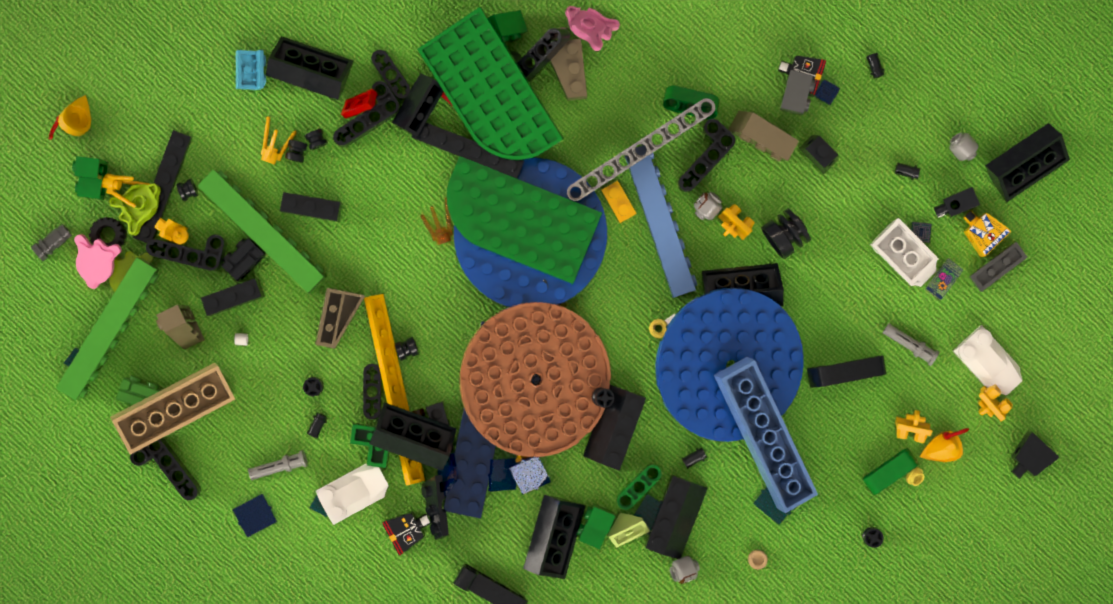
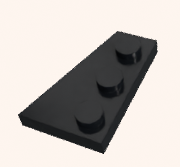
(434, 500)

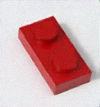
(359, 103)

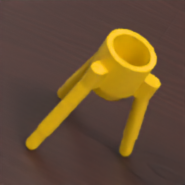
(269, 153)
(114, 182)

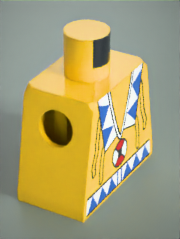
(984, 232)

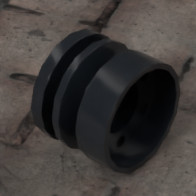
(786, 233)

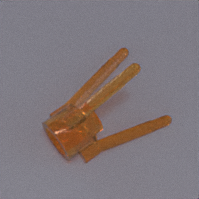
(441, 234)

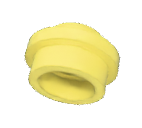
(652, 328)
(915, 476)

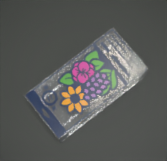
(944, 279)

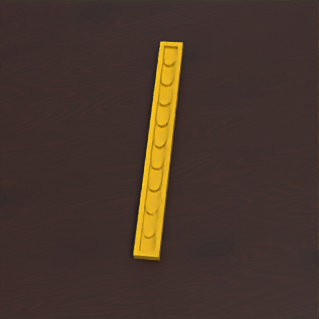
(390, 372)

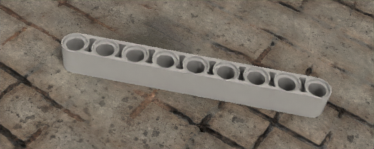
(650, 148)

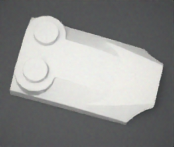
(905, 253)
(989, 361)
(352, 492)

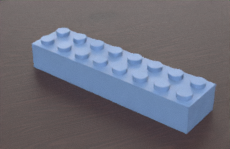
(765, 434)

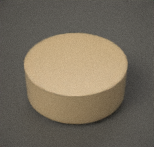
(757, 559)

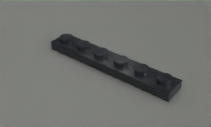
(468, 149)
(166, 179)

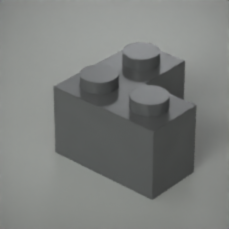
(797, 92)

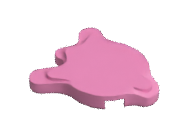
(591, 25)
(95, 261)

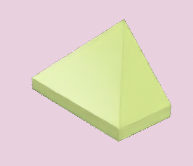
(627, 529)

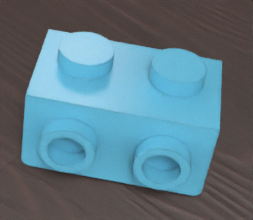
(250, 70)

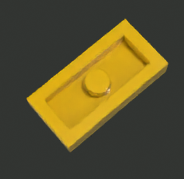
(618, 201)

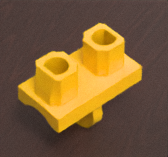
(733, 224)
(172, 231)
(991, 405)
(914, 424)

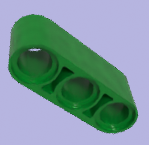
(680, 99)
(890, 471)
(634, 495)

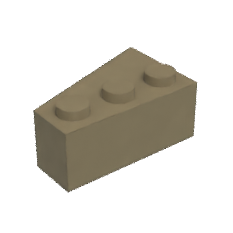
(570, 70)
(763, 135)
(336, 315)
(180, 326)

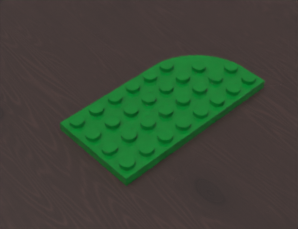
(489, 89)
(520, 220)

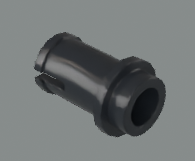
(875, 66)
(908, 171)
(317, 424)
(694, 458)

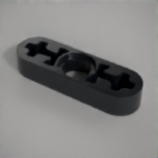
(387, 60)
(365, 396)

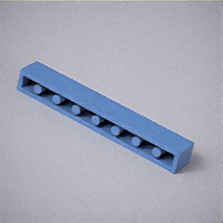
(661, 225)

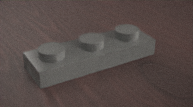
(998, 266)

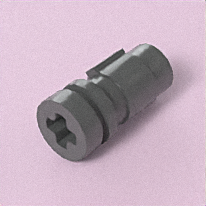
(51, 242)

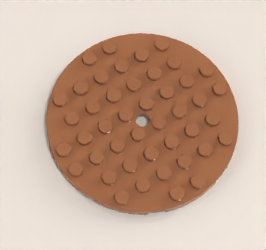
(499, 373)

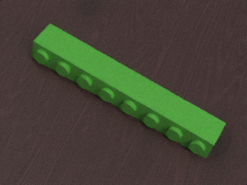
(259, 229)
(108, 328)

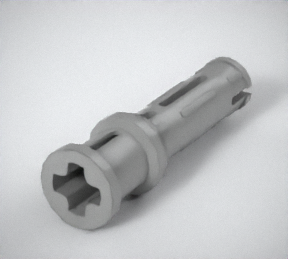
(918, 348)
(286, 463)

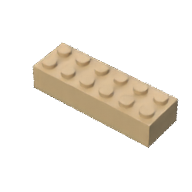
(172, 408)

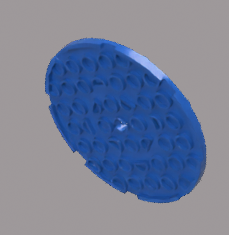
(515, 283)
(709, 334)

